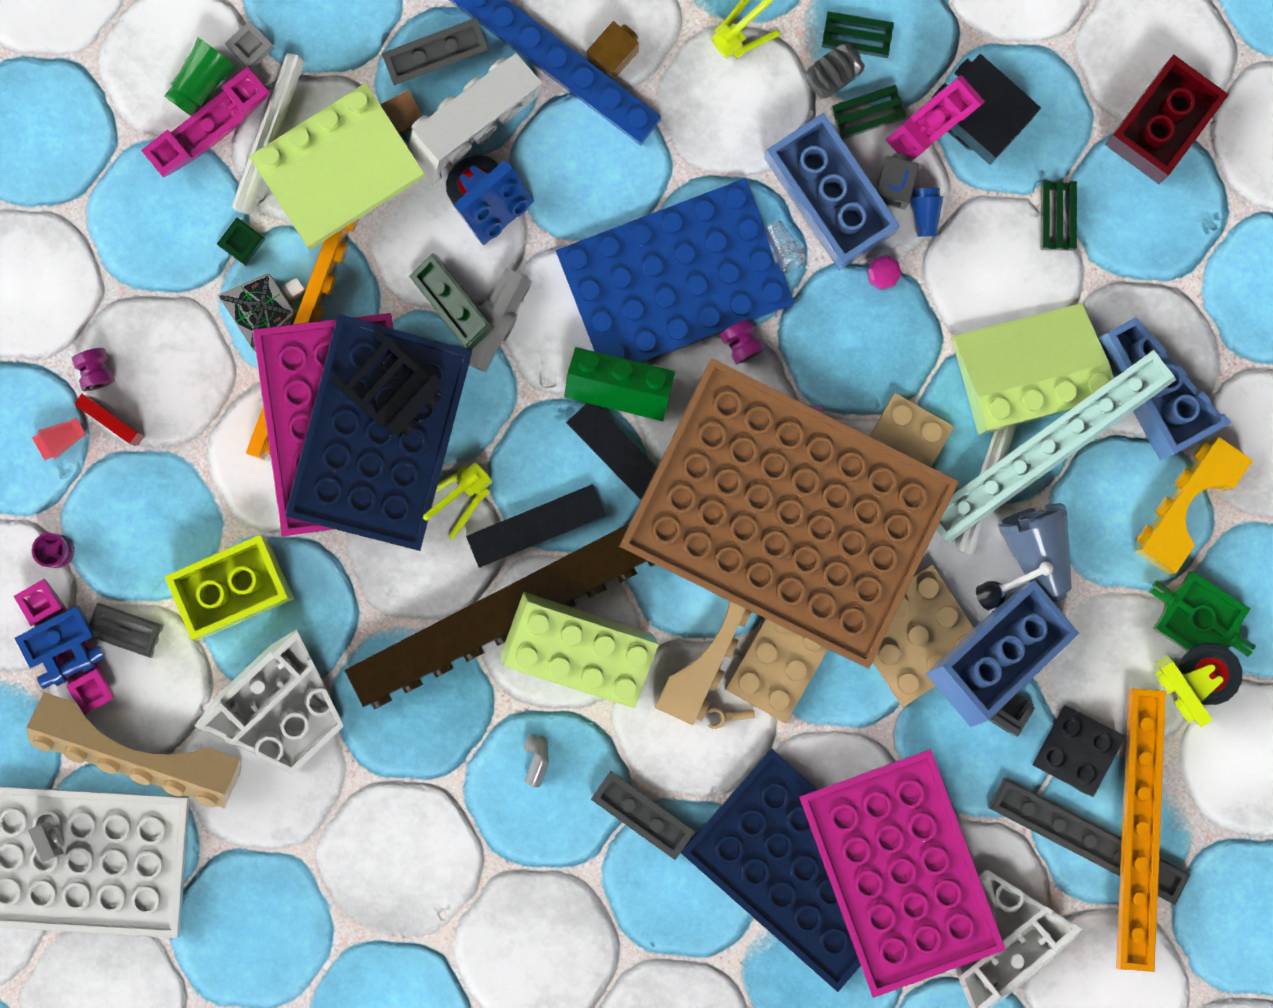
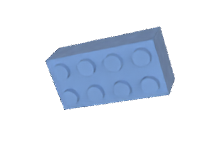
(831, 191)
(1002, 654)

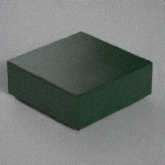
(241, 241)

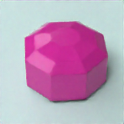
(884, 272)

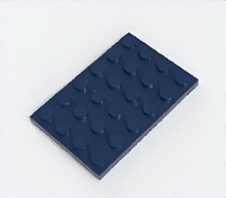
(350, 466)
(771, 866)

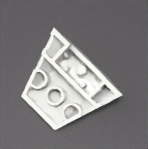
(276, 707)
(1031, 940)

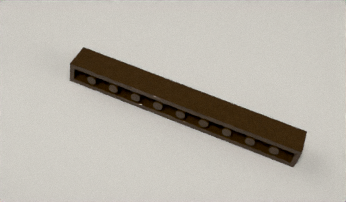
(489, 620)

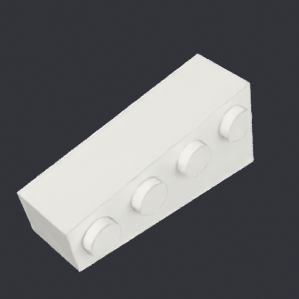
(472, 115)

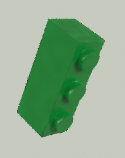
(619, 384)

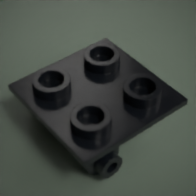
(1079, 750)

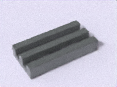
(152, 639)

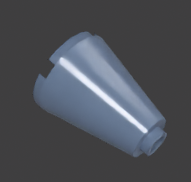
(1041, 538)

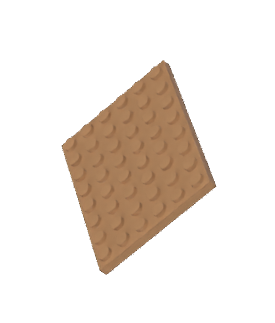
(789, 513)

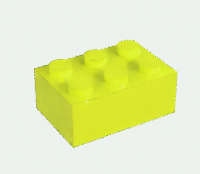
(229, 587)

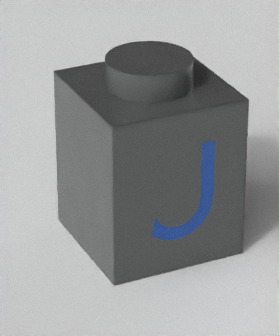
(897, 180)

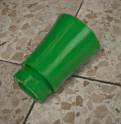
(198, 77)

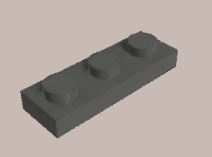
(435, 51)
(643, 815)

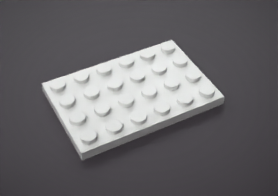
(116, 869)

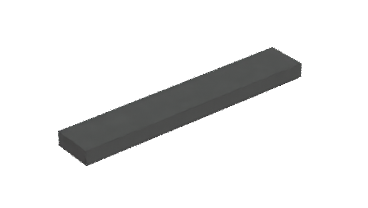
(1076, 834)

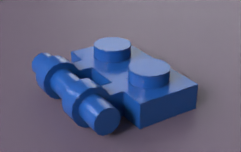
(55, 637)

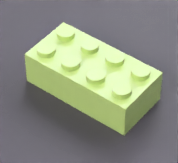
(579, 650)

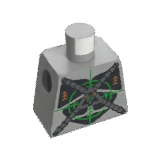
(262, 304)

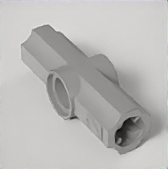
(501, 312)

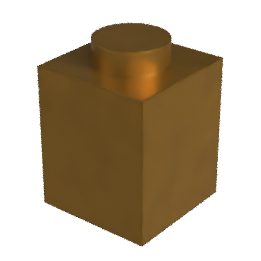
(613, 49)

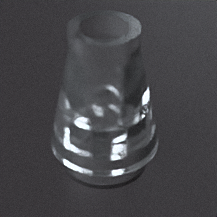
(785, 249)

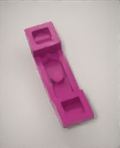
(935, 118)
(207, 125)
(87, 688)

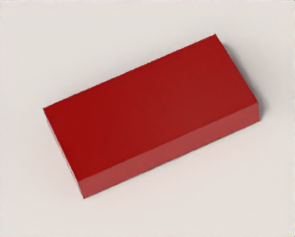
(109, 420)

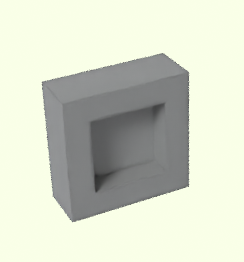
(249, 45)
(47, 841)

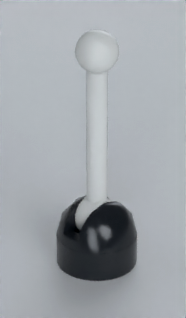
(992, 593)

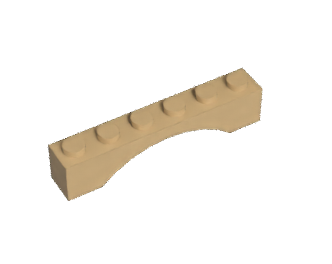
(687, 689)
(199, 774)

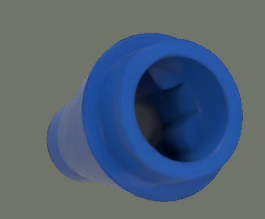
(926, 210)

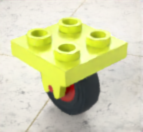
(1205, 676)

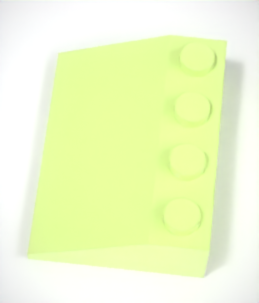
(337, 166)
(1031, 367)

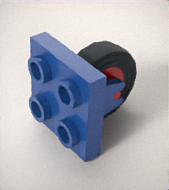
(486, 195)

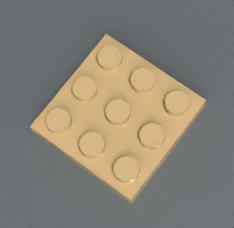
(920, 636)

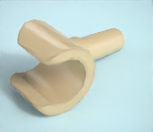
(730, 716)

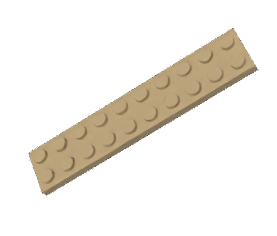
(783, 662)

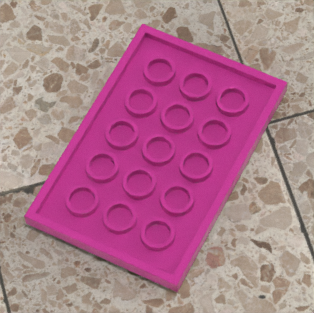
(289, 376)
(902, 873)

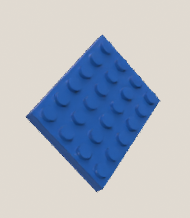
(675, 275)

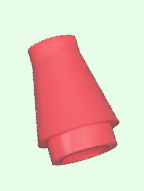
(58, 438)

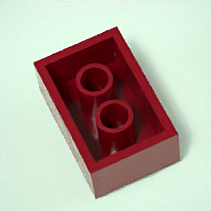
(1166, 119)

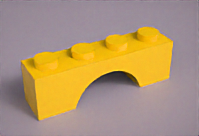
(1168, 540)

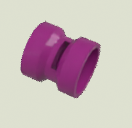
(742, 341)
(93, 369)
(46, 550)

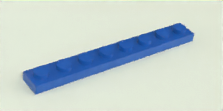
(564, 66)

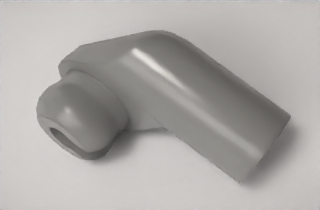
(540, 760)

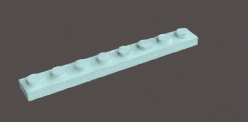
(1054, 444)

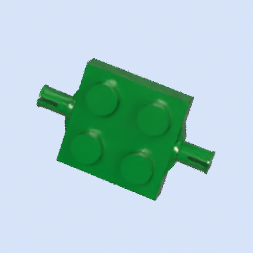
(1201, 614)

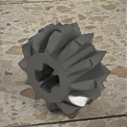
(834, 70)

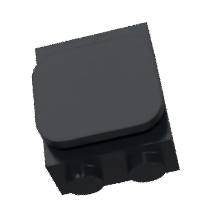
(999, 118)

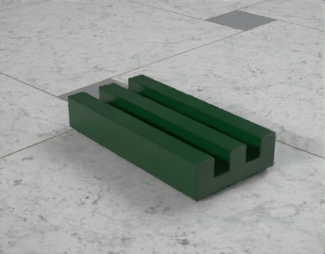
(861, 22)
(895, 103)
(1059, 187)

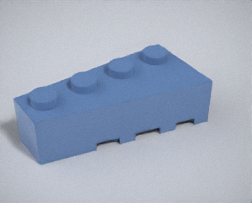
(1177, 413)

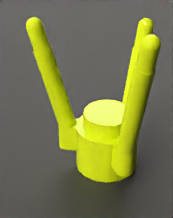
(729, 38)
(472, 481)

